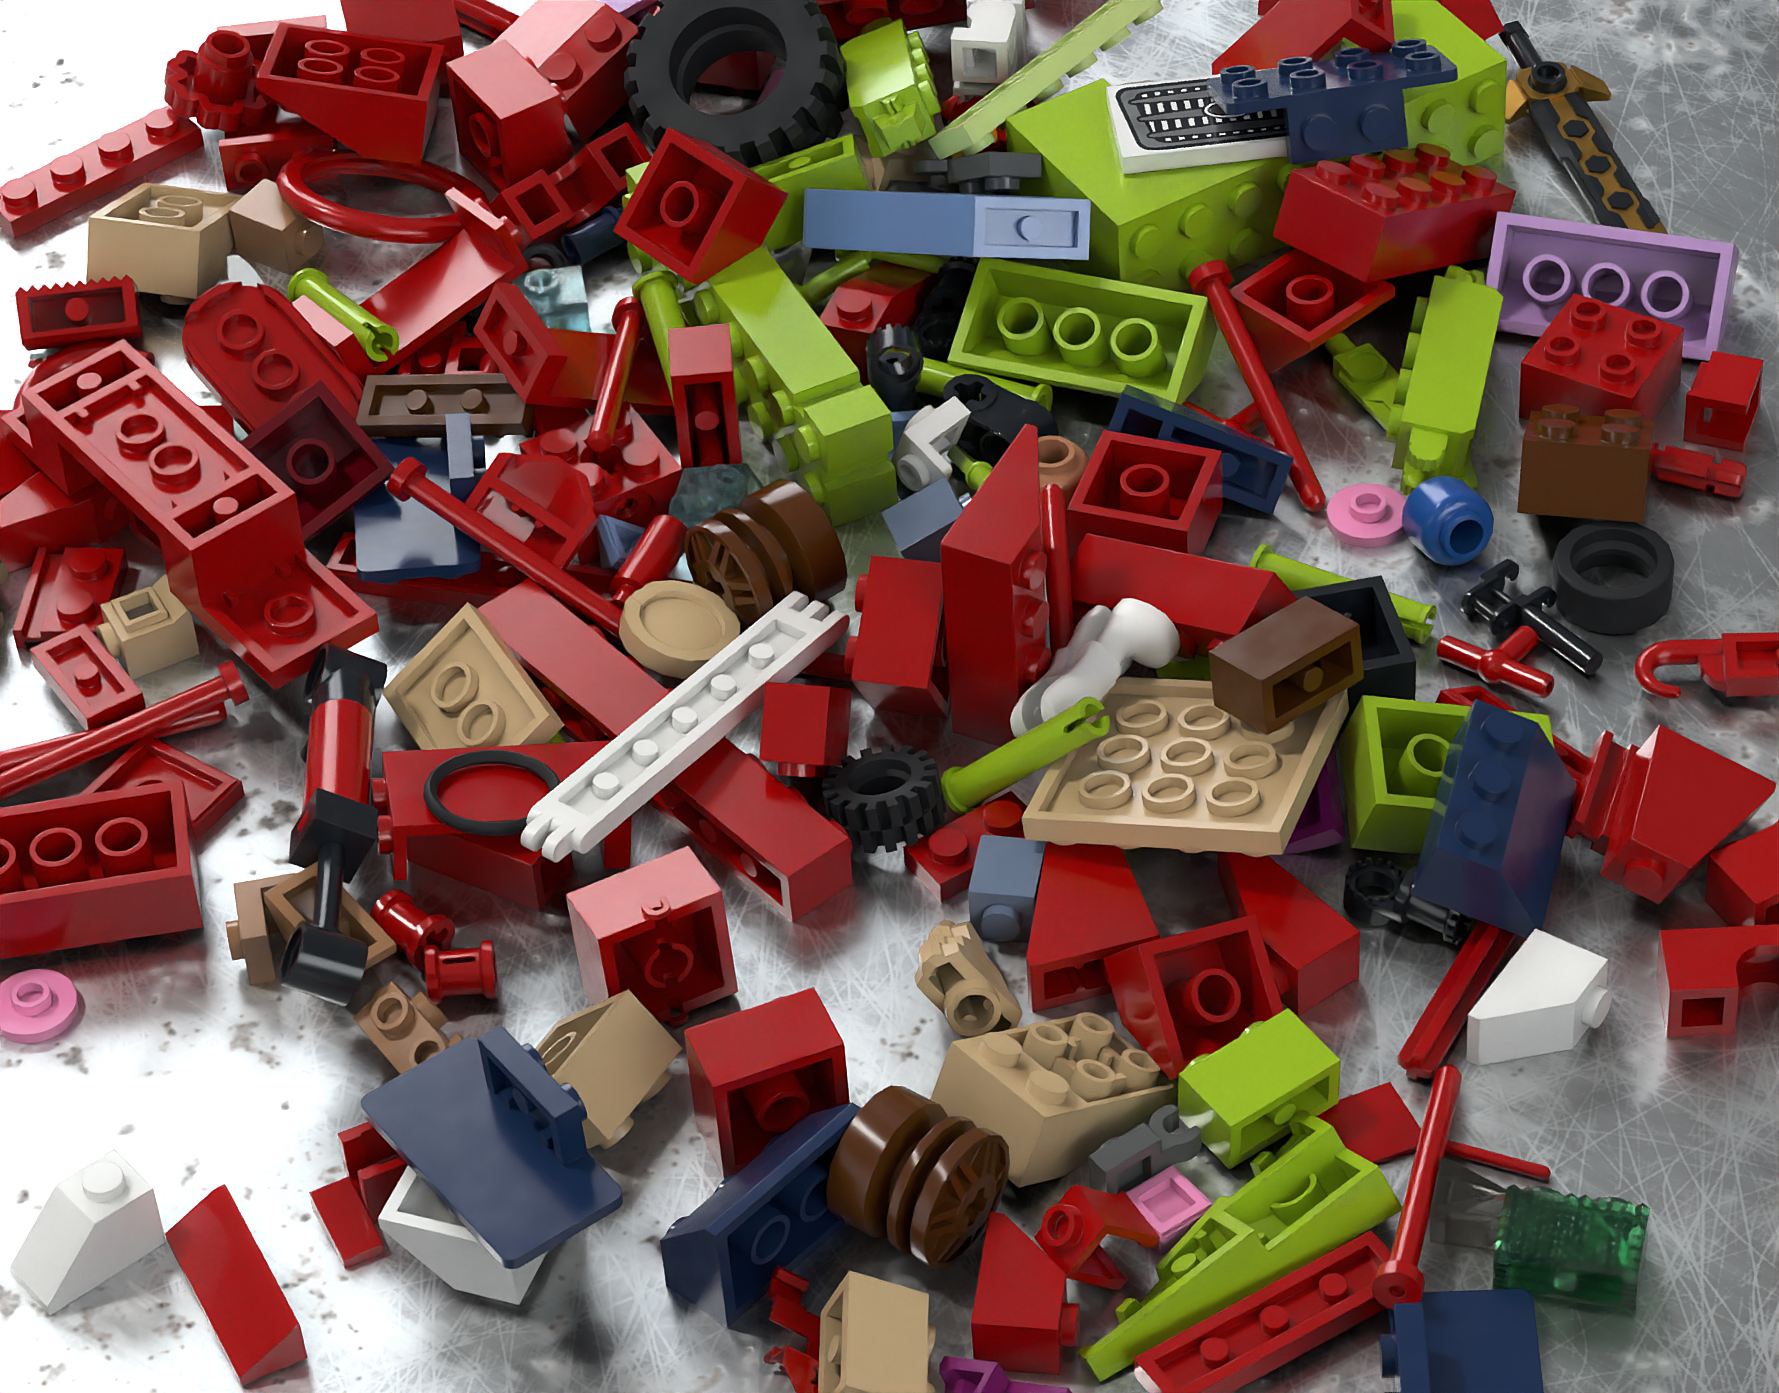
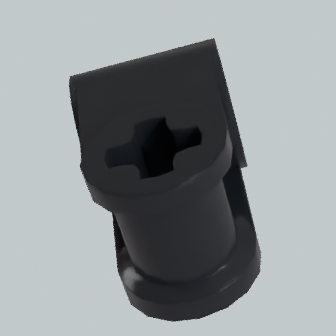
(996, 418)

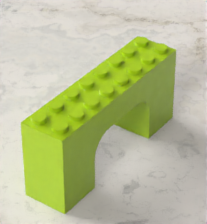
(1171, 221)

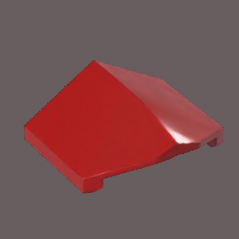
(538, 503)

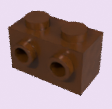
(1286, 665)

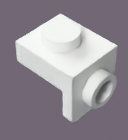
(925, 440)

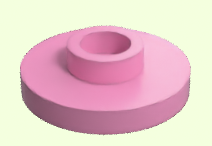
(1366, 515)
(36, 1005)

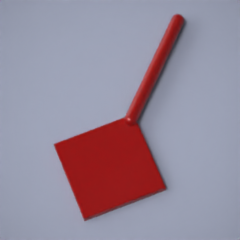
(1383, 1129)

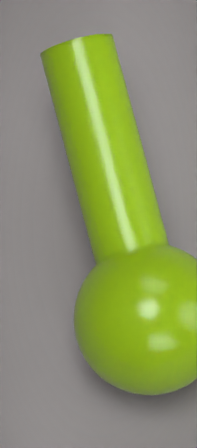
(831, 278)

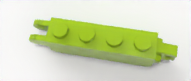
(890, 86)
(1447, 377)

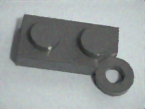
(985, 171)

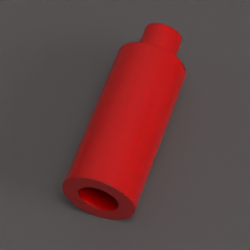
(650, 559)

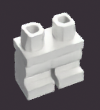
(989, 47)

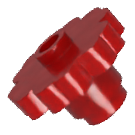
(217, 84)

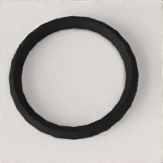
(477, 758)

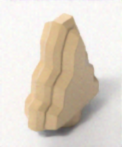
(965, 981)

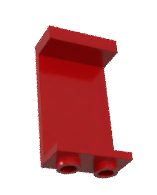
(1311, 31)
(261, 151)
(431, 291)
(561, 364)
(475, 793)

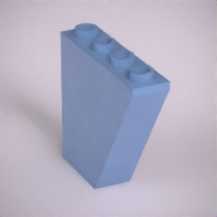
(947, 223)

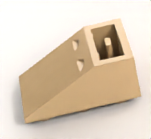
(1052, 1091)

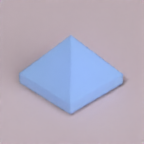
(616, 541)

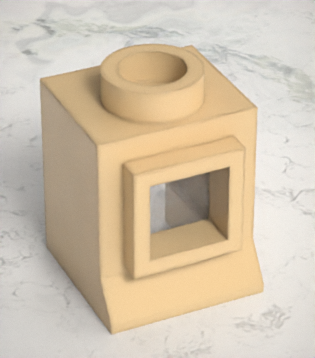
(148, 630)

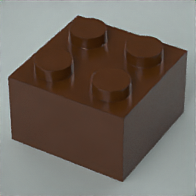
(1586, 464)

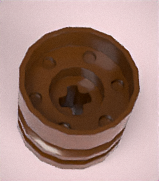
(766, 551)
(917, 1176)

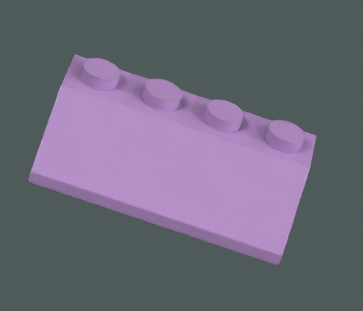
(1657, 275)

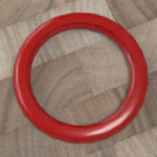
(367, 225)

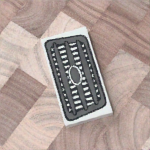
(1182, 127)

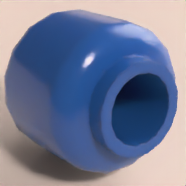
(1447, 520)

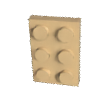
(470, 691)

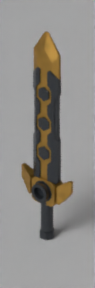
(1560, 109)

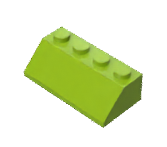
(1083, 331)

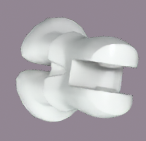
(1095, 657)

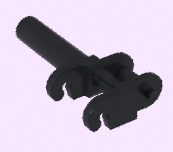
(1528, 612)

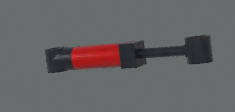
(335, 819)

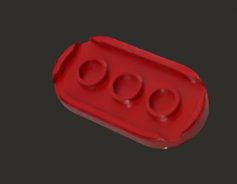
(260, 353)

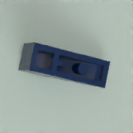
(1250, 469)

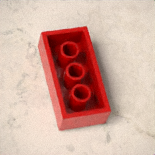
(1392, 212)
(97, 869)

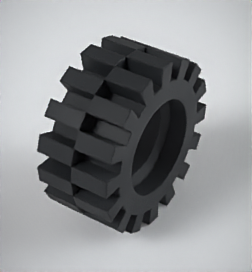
(885, 797)

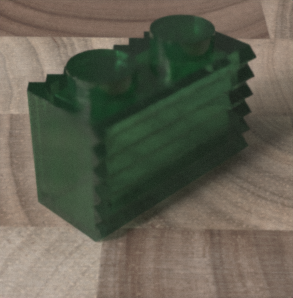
(1571, 1247)

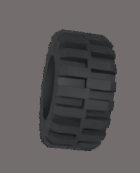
(697, 33)

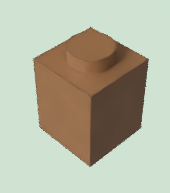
(271, 231)

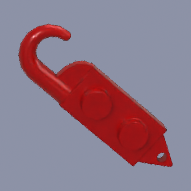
(1734, 664)

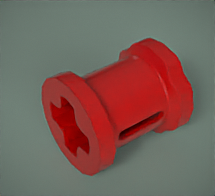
(411, 926)
(461, 972)

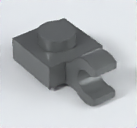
(1142, 1152)

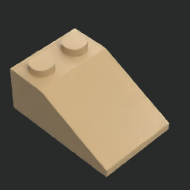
(163, 239)

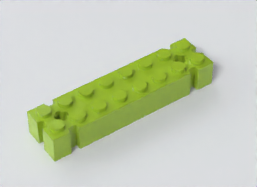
(793, 381)

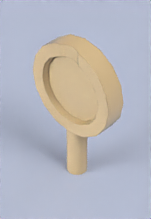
(676, 627)

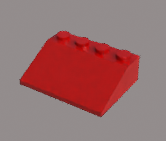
(996, 596)

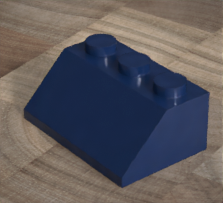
(1497, 822)
(758, 1220)

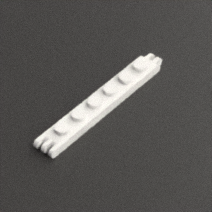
(681, 727)

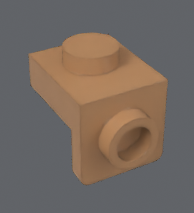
(250, 934)

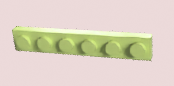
(1042, 75)

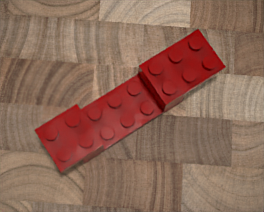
(219, 512)

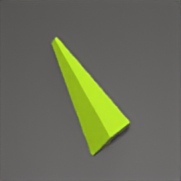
(1288, 1215)

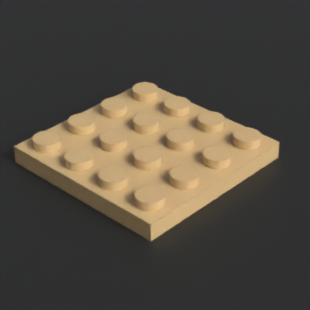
(1183, 774)

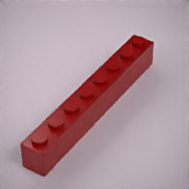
(720, 800)

